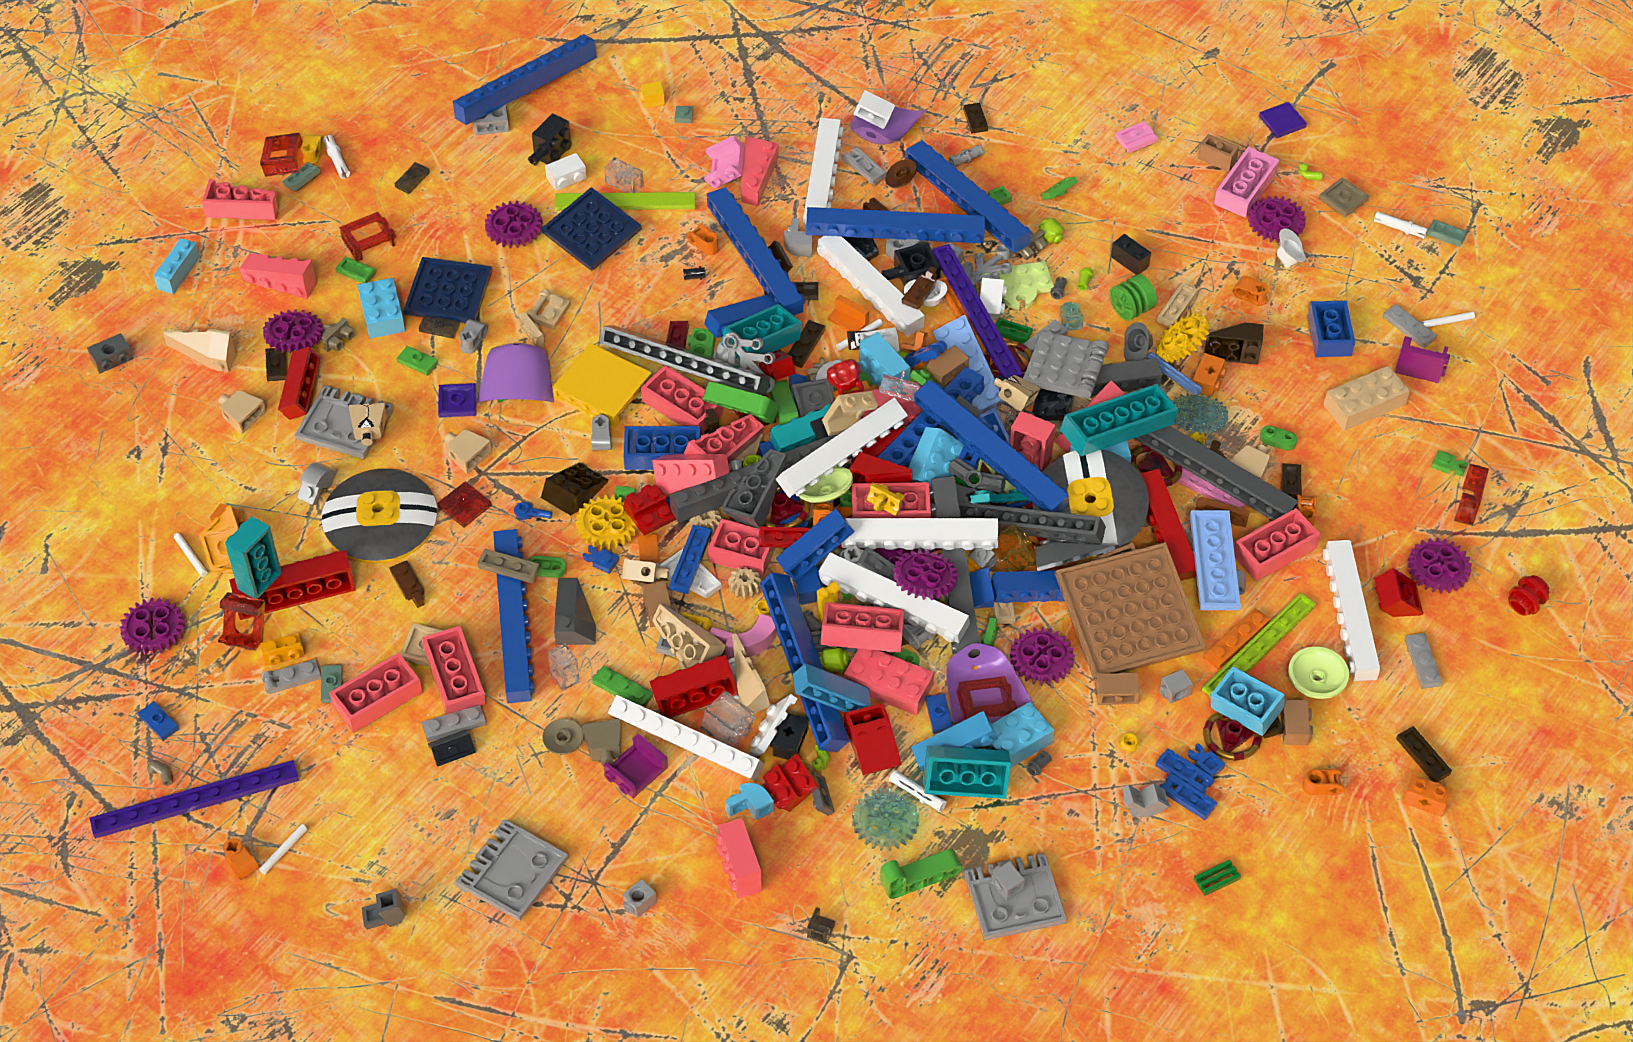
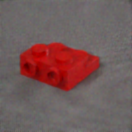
(648, 509)
(790, 783)

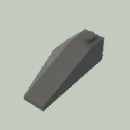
(755, 494)
(1061, 552)
(572, 615)

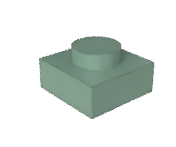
(683, 114)

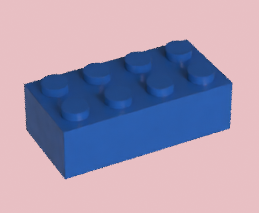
(650, 442)

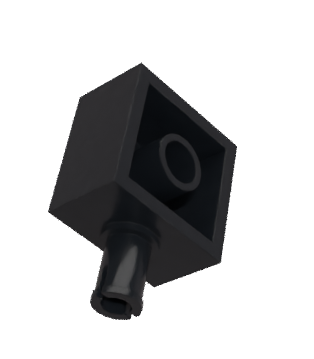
(550, 140)
(912, 262)

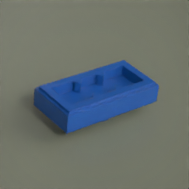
(938, 713)
(158, 721)

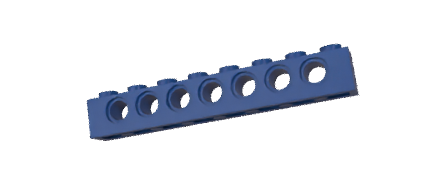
(902, 449)

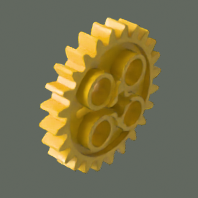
(1183, 337)
(608, 518)

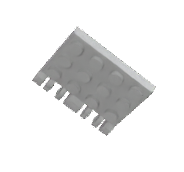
(1066, 364)
(330, 423)
(512, 872)
(1029, 910)

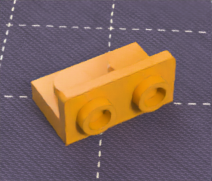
(282, 649)

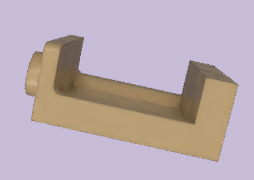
(847, 411)

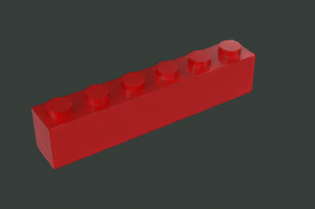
(1167, 525)

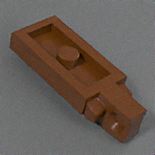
(921, 289)
(408, 582)

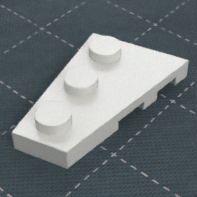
(703, 583)
(775, 715)

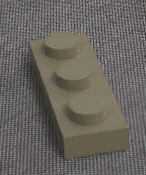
(508, 565)

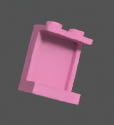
(726, 161)

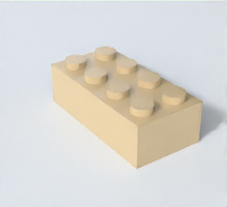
(1366, 398)

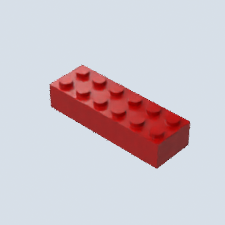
(306, 582)

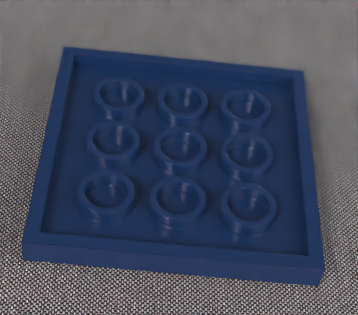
(591, 229)
(448, 289)

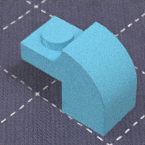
(751, 797)

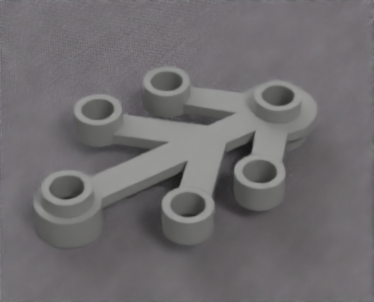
(1002, 254)
(747, 358)

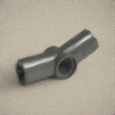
(986, 481)

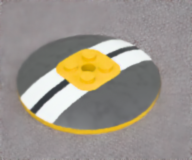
(1113, 482)
(381, 536)

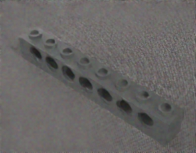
(1040, 523)

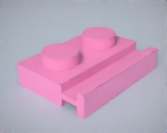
(1136, 137)

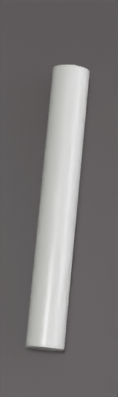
(1448, 319)
(874, 325)
(190, 554)
(283, 849)

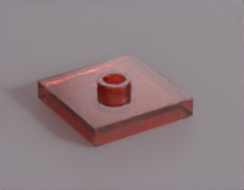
(464, 504)

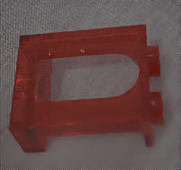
(283, 164)
(356, 247)
(1469, 504)
(251, 606)
(966, 703)

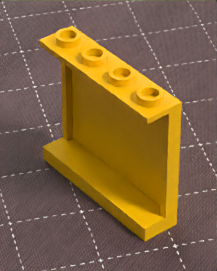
(600, 383)

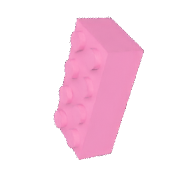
(1246, 182)

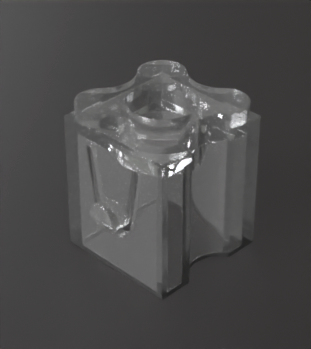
(728, 720)

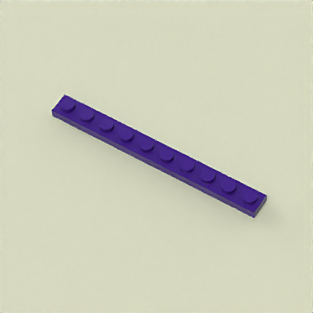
(977, 312)
(193, 799)

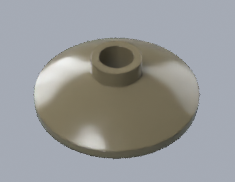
(560, 730)

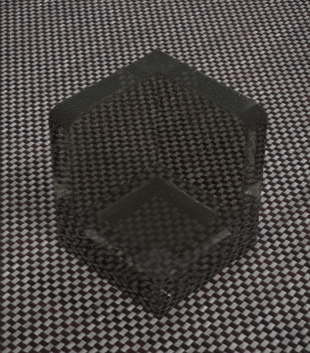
(820, 927)

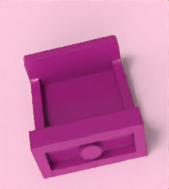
(1421, 362)
(636, 767)

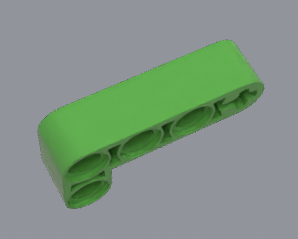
(782, 396)
(741, 401)
(919, 874)

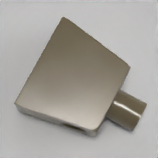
(603, 740)

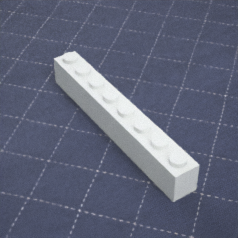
(824, 165)
(870, 283)
(842, 447)
(923, 533)
(884, 593)
(1351, 610)
(686, 738)

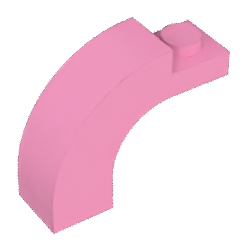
(753, 641)

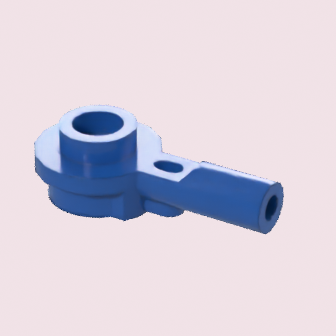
(525, 511)

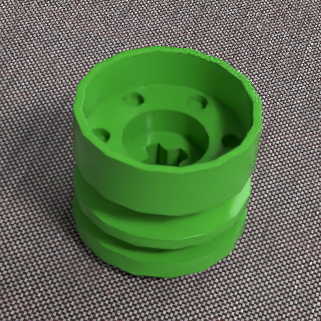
(1133, 297)

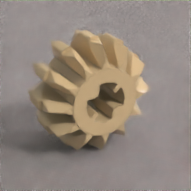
(708, 520)
(744, 582)

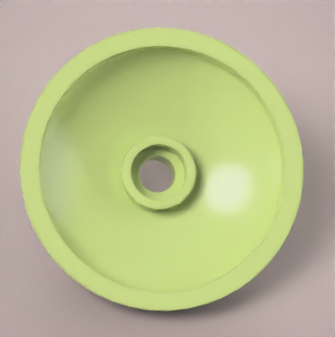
(829, 487)
(1322, 665)

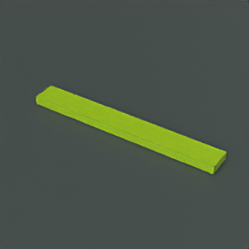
(636, 201)
(1265, 639)

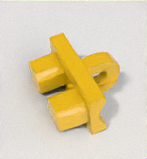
(879, 493)

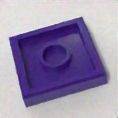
(1282, 119)
(457, 400)

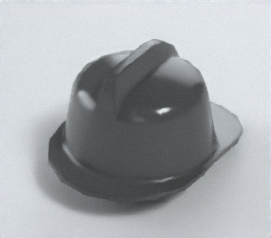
(1137, 342)

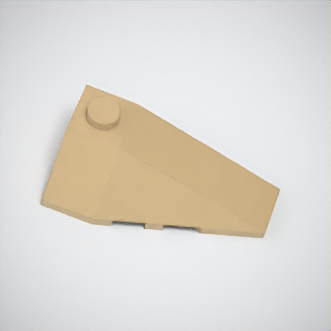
(209, 348)
(686, 638)
(749, 685)

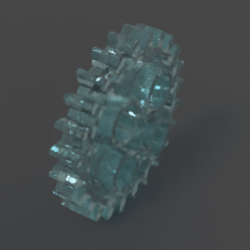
(1199, 413)
(887, 804)

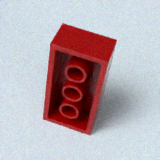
(693, 687)

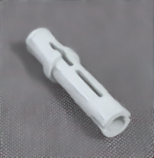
(334, 152)
(1407, 227)
(917, 791)

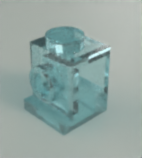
(1071, 312)

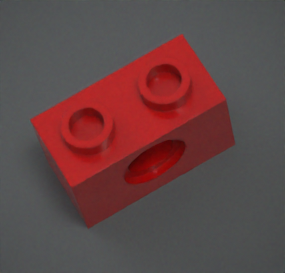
(780, 368)

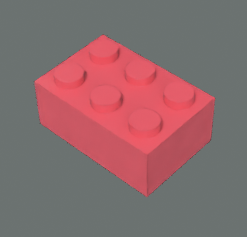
(1033, 439)
(739, 546)
(738, 858)

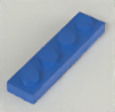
(690, 559)

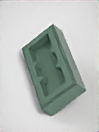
(305, 174)
(1447, 233)
(330, 679)

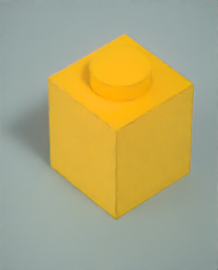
(651, 94)

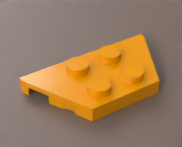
(214, 539)

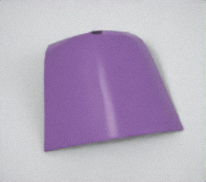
(896, 127)
(516, 373)
(990, 664)

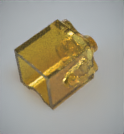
(1014, 550)

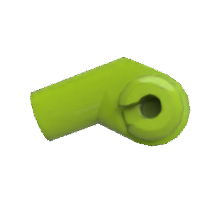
(1307, 174)
(822, 759)

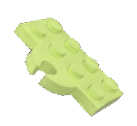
(1025, 283)

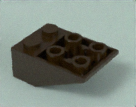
(1236, 343)
(572, 487)

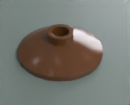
(901, 173)

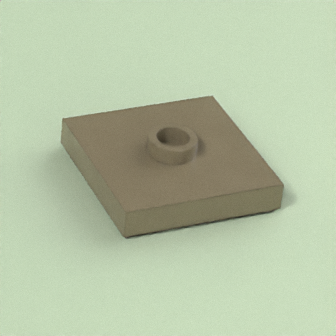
(1344, 197)

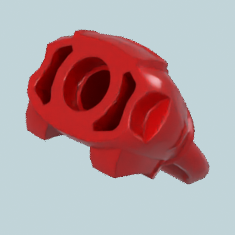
(845, 376)

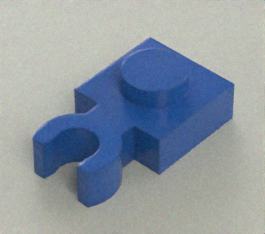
(601, 560)
(1207, 762)

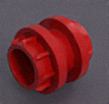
(1528, 595)

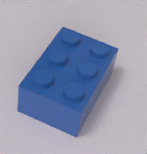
(1331, 328)

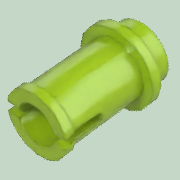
(1085, 276)

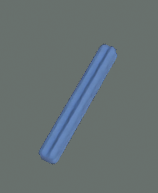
(1176, 375)

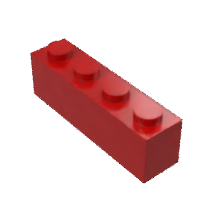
(299, 383)

